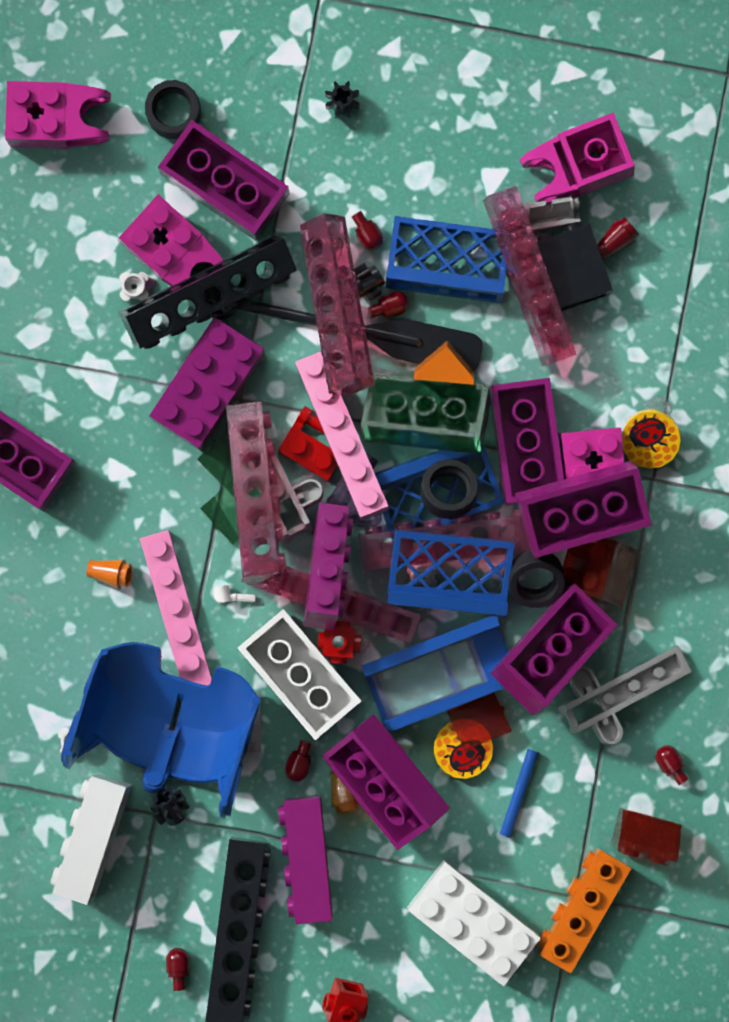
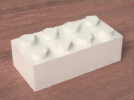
(299, 674)
(91, 838)
(473, 922)

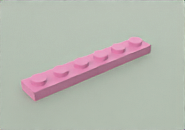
(342, 439)
(175, 608)

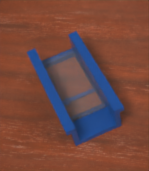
(436, 673)

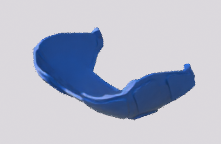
(130, 713)

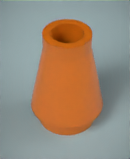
(112, 572)

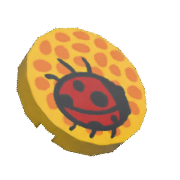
(651, 438)
(455, 760)

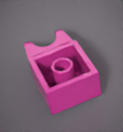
(62, 116)
(572, 161)
(180, 253)
(578, 445)

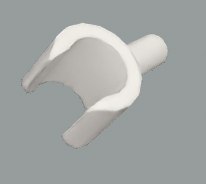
(223, 595)

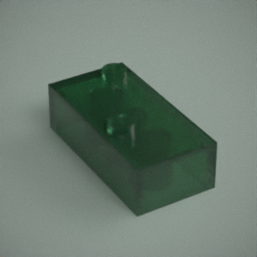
(426, 414)

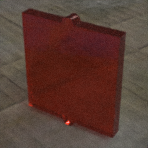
(479, 721)

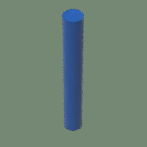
(519, 793)

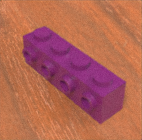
(326, 566)

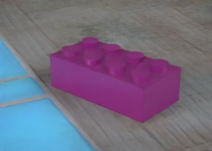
(224, 180)
(207, 384)
(525, 436)
(31, 464)
(583, 509)
(553, 649)
(386, 782)
(307, 859)

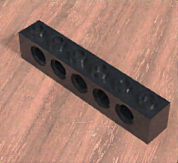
(139, 316)
(219, 1006)

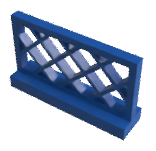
(438, 281)
(417, 467)
(449, 598)

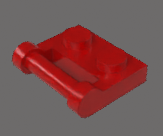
(307, 450)

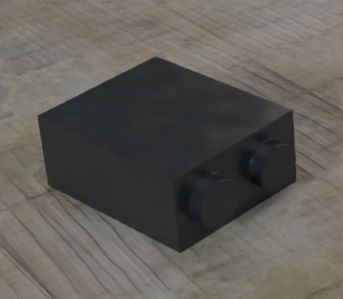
(574, 266)

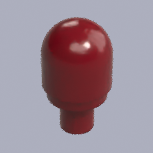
(367, 232)
(389, 305)
(298, 762)
(671, 763)
(178, 967)

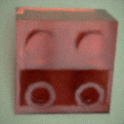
(601, 569)
(647, 835)

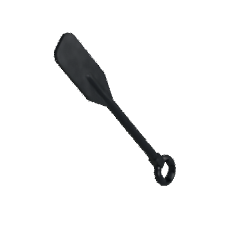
(398, 338)

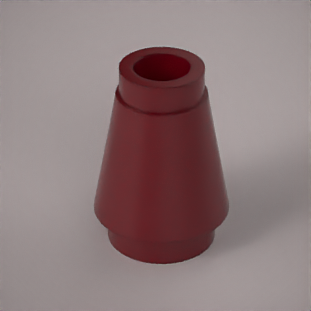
(617, 238)

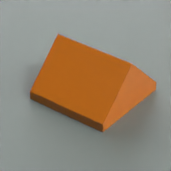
(445, 366)

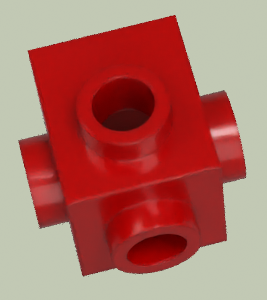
(351, 645)
(345, 1002)

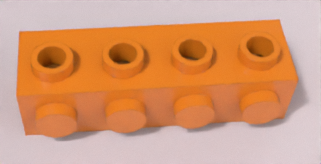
(583, 910)

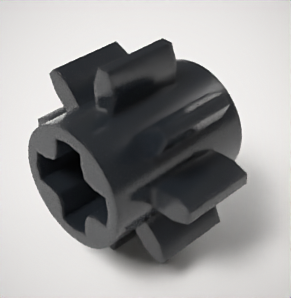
(346, 93)
(368, 281)
(169, 807)

